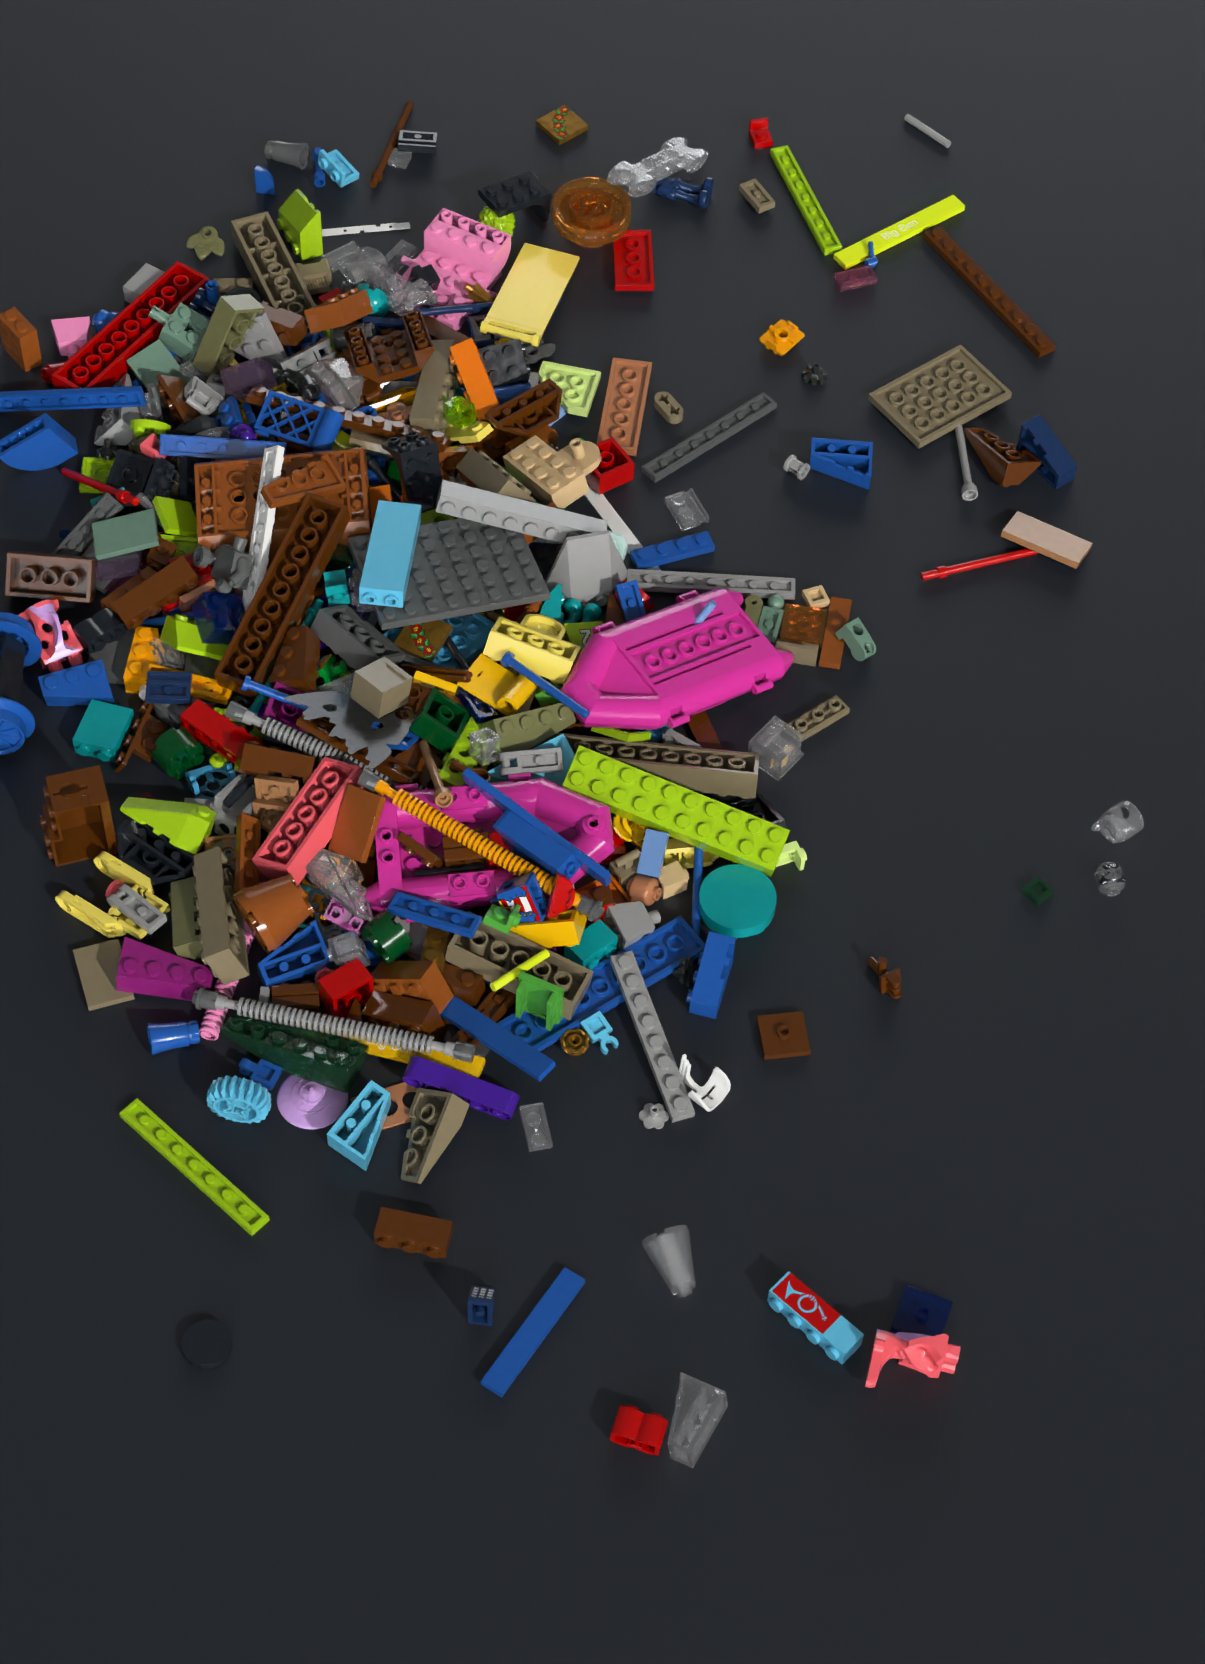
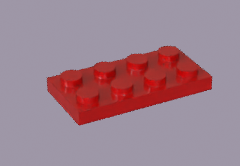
(633, 261)

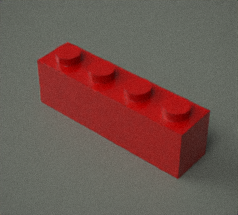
(215, 730)

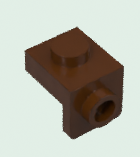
(159, 555)

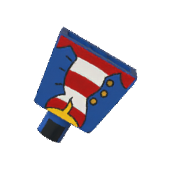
(525, 892)

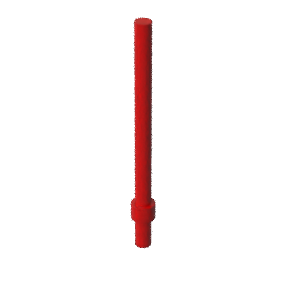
(121, 495)
(942, 571)

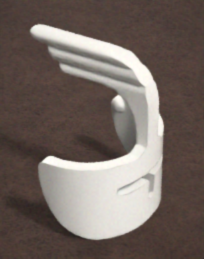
(717, 1079)

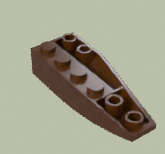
(172, 393)

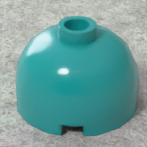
(377, 300)

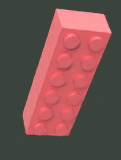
(307, 821)

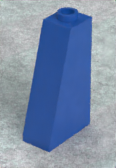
(535, 846)

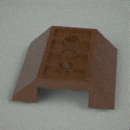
(393, 354)

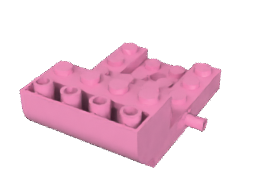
(460, 253)

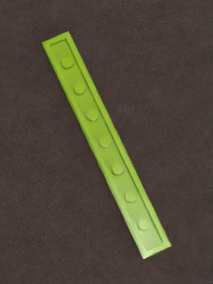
(806, 200)
(194, 1167)

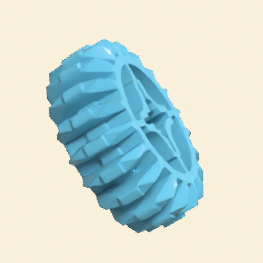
(239, 1099)

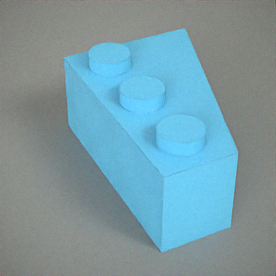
(361, 1125)

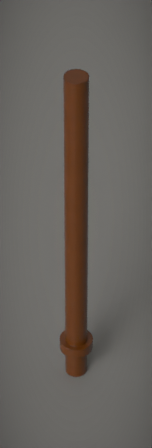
(377, 174)

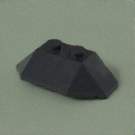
(152, 853)

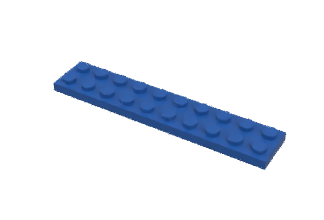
(656, 958)

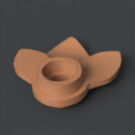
(397, 412)

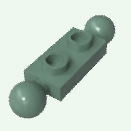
(772, 618)

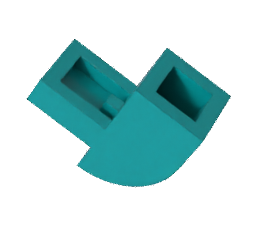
(336, 588)

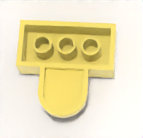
(536, 644)

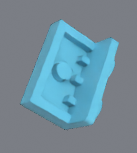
(337, 167)

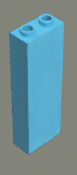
(390, 554)

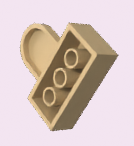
(551, 473)

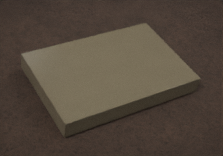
(98, 974)

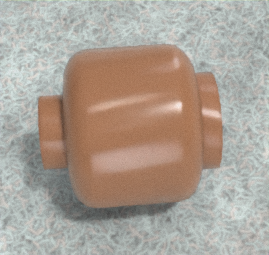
(643, 889)

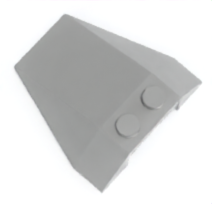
(587, 568)

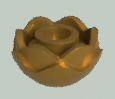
(577, 1036)

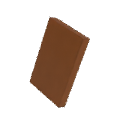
(357, 823)

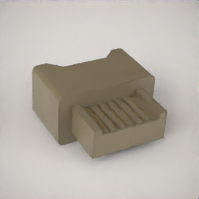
(316, 276)

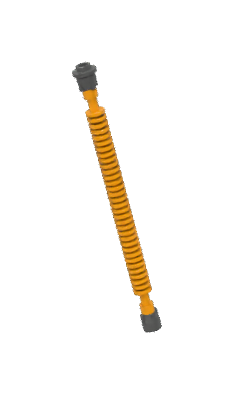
(473, 840)

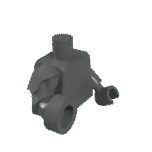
(231, 564)

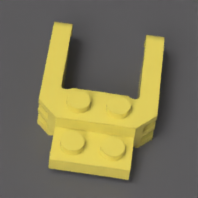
(114, 922)

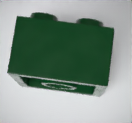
(439, 720)

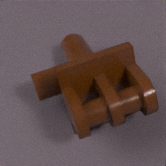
(889, 981)

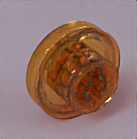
(591, 212)

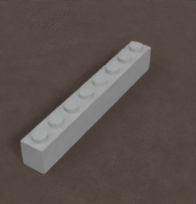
(513, 513)

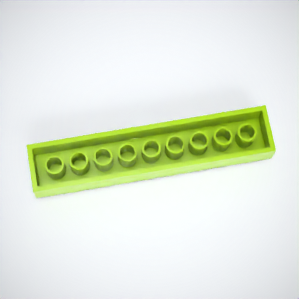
(677, 811)

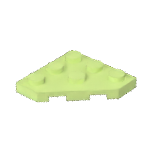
(576, 383)

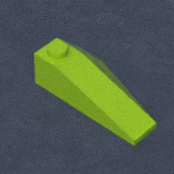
(184, 823)

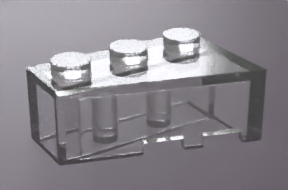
(694, 1419)

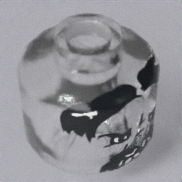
(1110, 878)

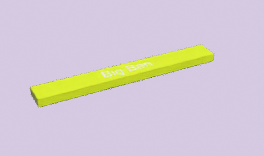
(900, 231)

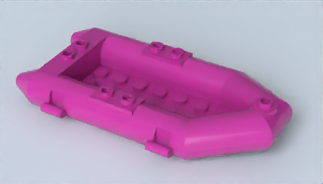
(669, 669)
(568, 813)

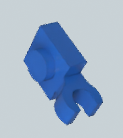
(263, 1072)

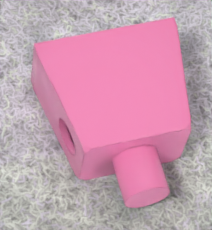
(71, 334)

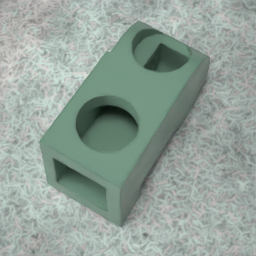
(857, 639)

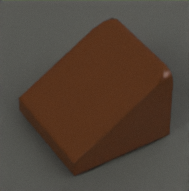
(355, 1012)

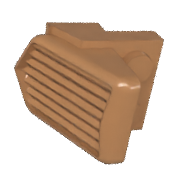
(273, 798)

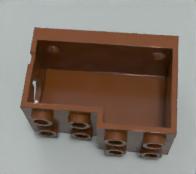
(77, 816)

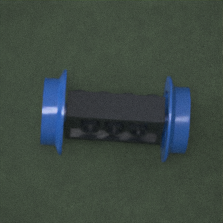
(18, 650)

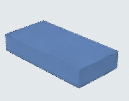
(653, 853)

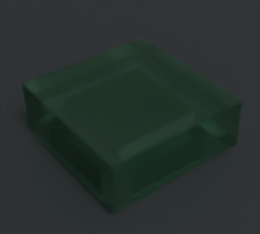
(1037, 891)

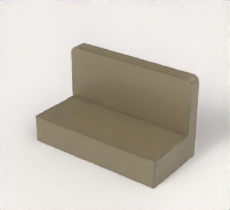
(802, 652)

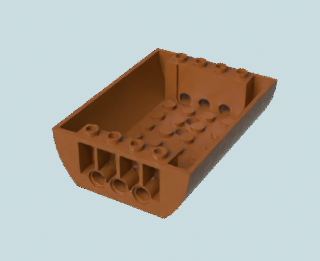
(223, 518)

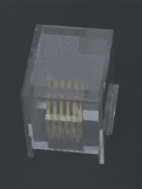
(778, 747)

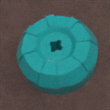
(737, 901)

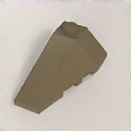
(433, 1125)

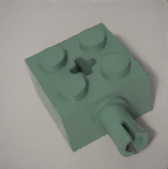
(181, 330)

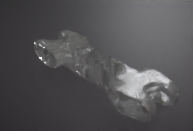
(643, 176)
(373, 270)

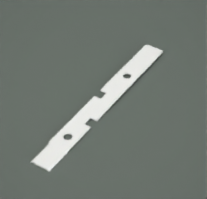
(367, 228)

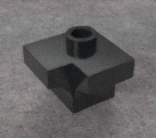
(426, 273)

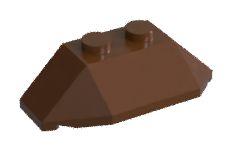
(528, 410)

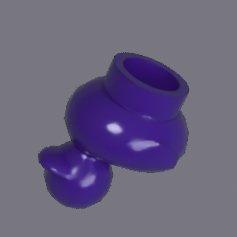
(243, 431)

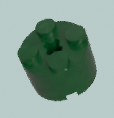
(177, 752)
(386, 936)

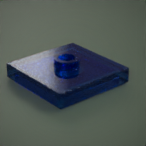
(921, 1313)

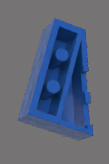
(77, 685)
(295, 959)
(712, 975)

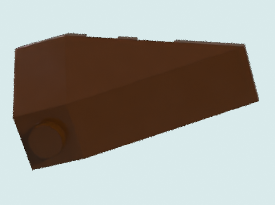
(1000, 458)

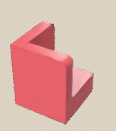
(150, 448)

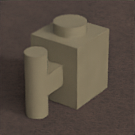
(625, 867)

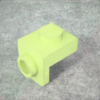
(793, 852)

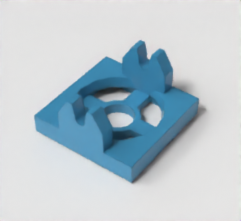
(193, 776)

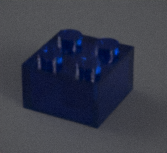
(218, 616)

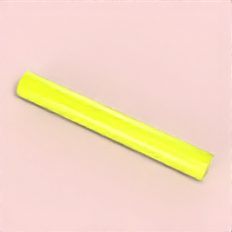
(525, 966)

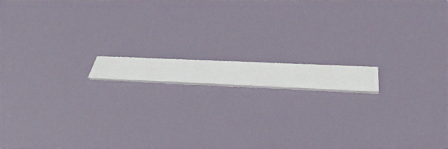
(613, 520)

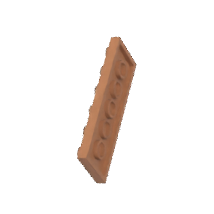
(625, 403)

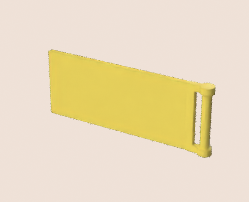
(530, 294)

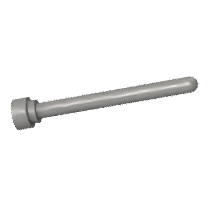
(968, 490)

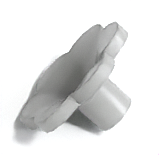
(653, 1116)

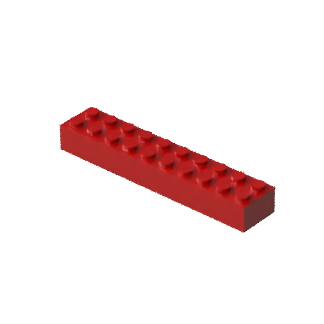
(105, 355)

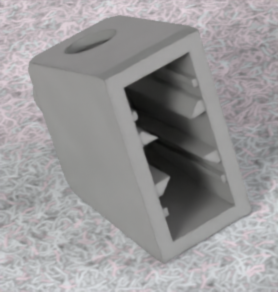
(630, 922)

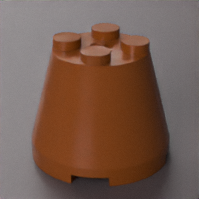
(273, 910)

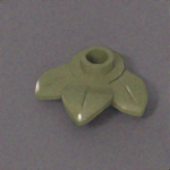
(206, 244)

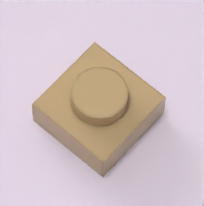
(816, 597)

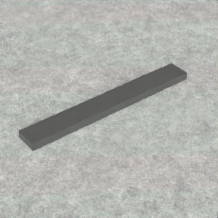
(709, 437)

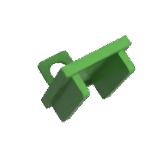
(539, 999)

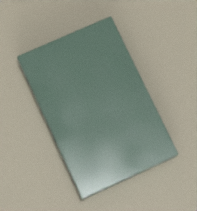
(153, 362)
(125, 534)

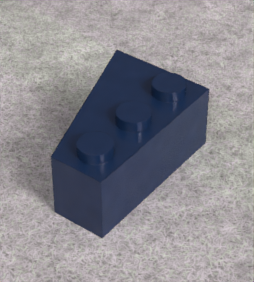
(1056, 463)

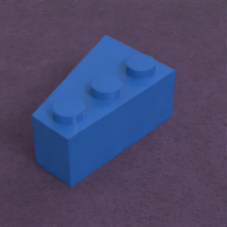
(843, 459)

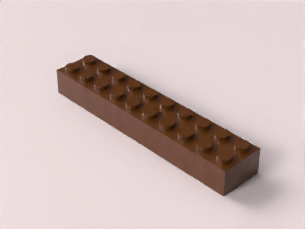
(283, 593)

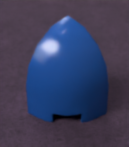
(264, 181)

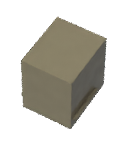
(381, 687)

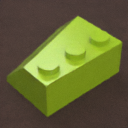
(301, 226)

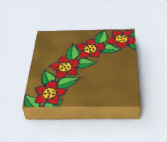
(562, 125)
(424, 639)

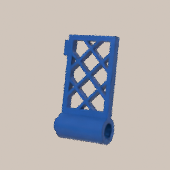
(324, 427)

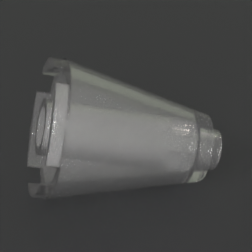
(673, 1258)

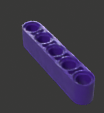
(476, 1092)

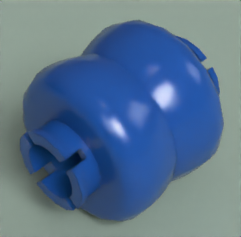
(102, 318)

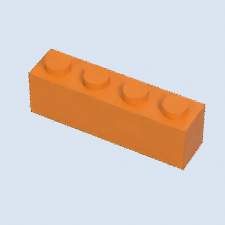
(474, 377)

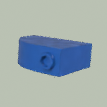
(38, 445)

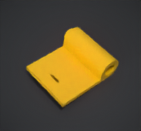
(498, 686)

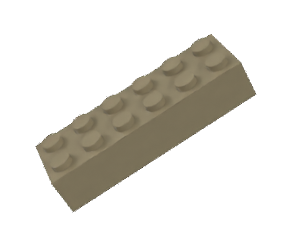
(435, 387)
(219, 918)
(496, 953)

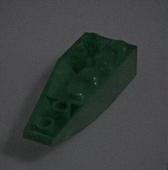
(300, 1051)

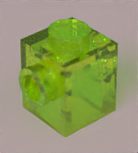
(460, 412)

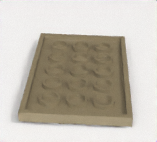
(939, 396)

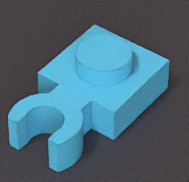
(598, 1030)

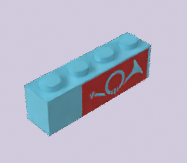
(815, 1318)

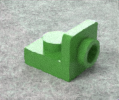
(502, 919)

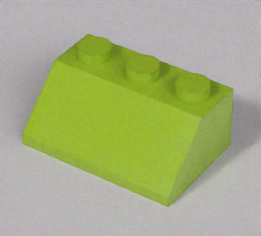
(185, 637)

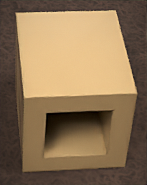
(673, 879)

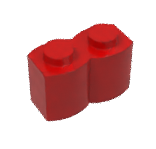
(639, 1430)

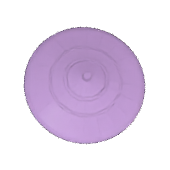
(309, 1103)

